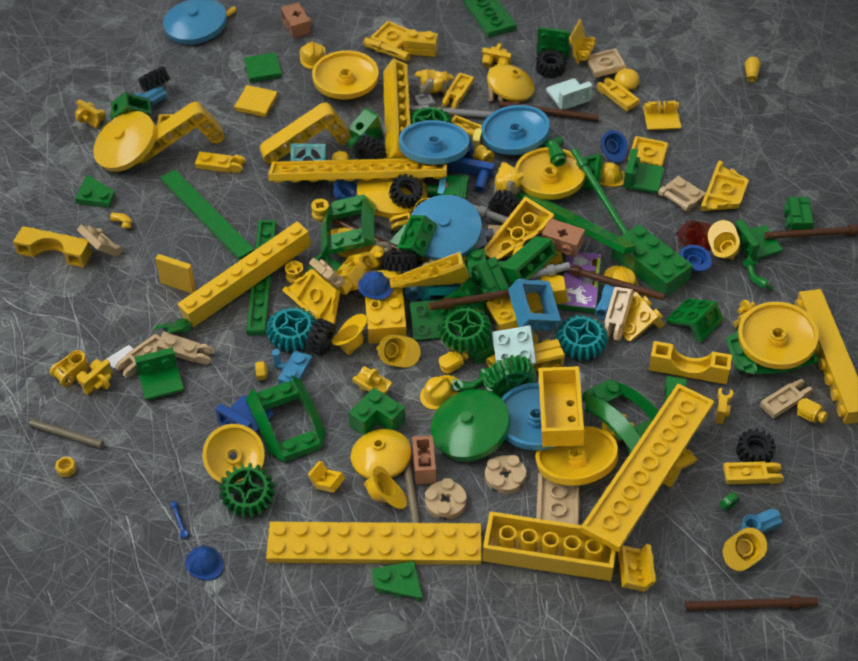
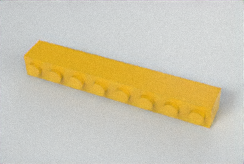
(395, 106)
(245, 274)
(832, 356)

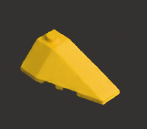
(522, 225)
(440, 272)

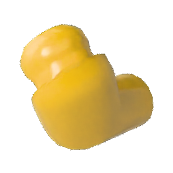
(119, 217)

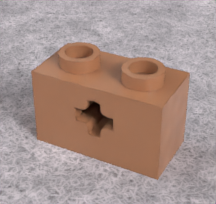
(296, 20)
(565, 237)
(424, 460)

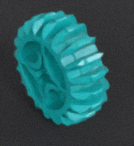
(290, 328)
(582, 337)

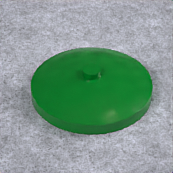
(470, 425)

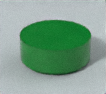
(729, 501)

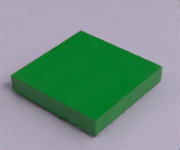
(262, 67)

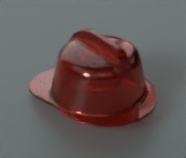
(694, 233)

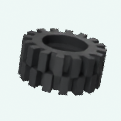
(556, 68)
(153, 79)
(369, 148)
(409, 183)
(502, 200)
(399, 260)
(320, 337)
(759, 439)

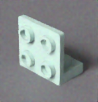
(570, 93)
(514, 342)

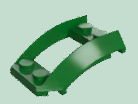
(349, 239)
(745, 364)
(279, 395)
(597, 402)

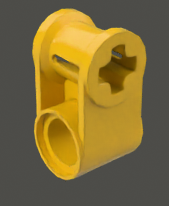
(69, 367)

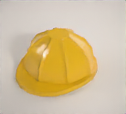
(612, 175)

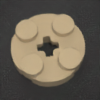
(505, 464)
(448, 489)

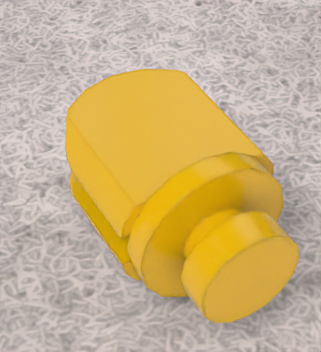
(399, 221)
(452, 361)
(811, 411)

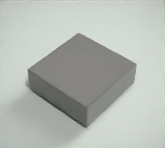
(425, 99)

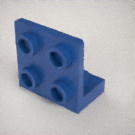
(239, 414)

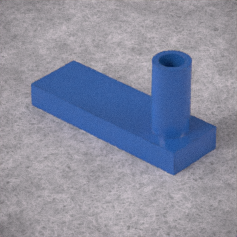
(476, 168)

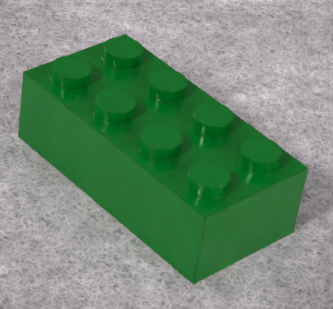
(654, 261)

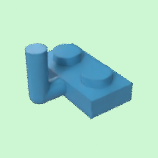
(296, 365)

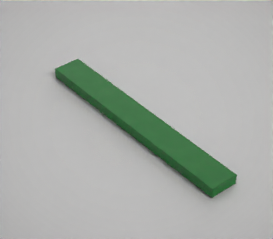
(207, 215)
(591, 229)
(261, 291)

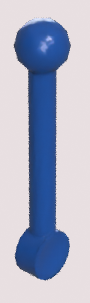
(184, 533)

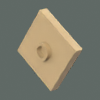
(605, 62)

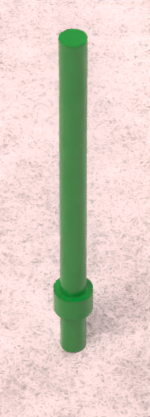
(583, 165)

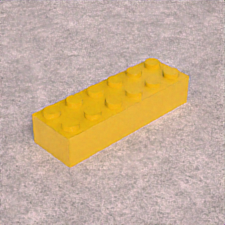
(546, 547)

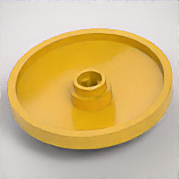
(345, 74)
(125, 141)
(544, 179)
(378, 193)
(778, 335)
(580, 463)

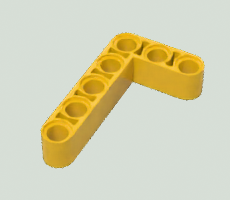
(183, 122)
(303, 129)

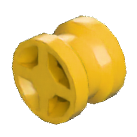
(482, 154)
(319, 209)
(293, 270)

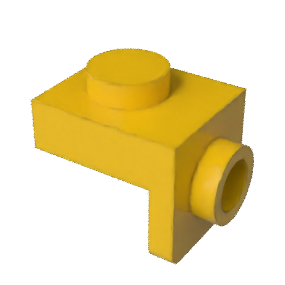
(325, 479)

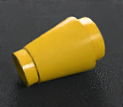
(752, 68)

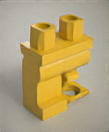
(353, 270)

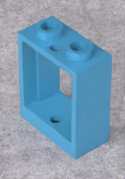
(524, 317)

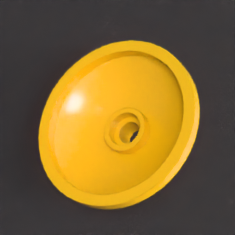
(510, 82)
(228, 440)
(392, 454)

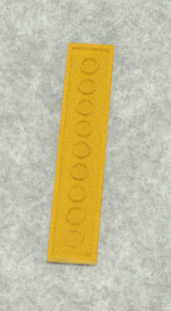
(353, 169)
(646, 467)
(374, 543)

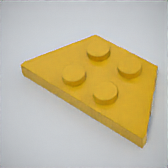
(724, 190)
(315, 295)

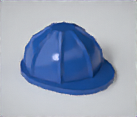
(614, 146)
(344, 189)
(697, 256)
(375, 285)
(204, 563)

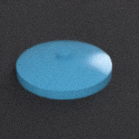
(195, 21)
(515, 129)
(434, 142)
(457, 225)
(525, 417)

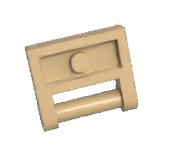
(682, 193)
(99, 240)

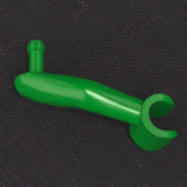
(759, 281)
(458, 385)

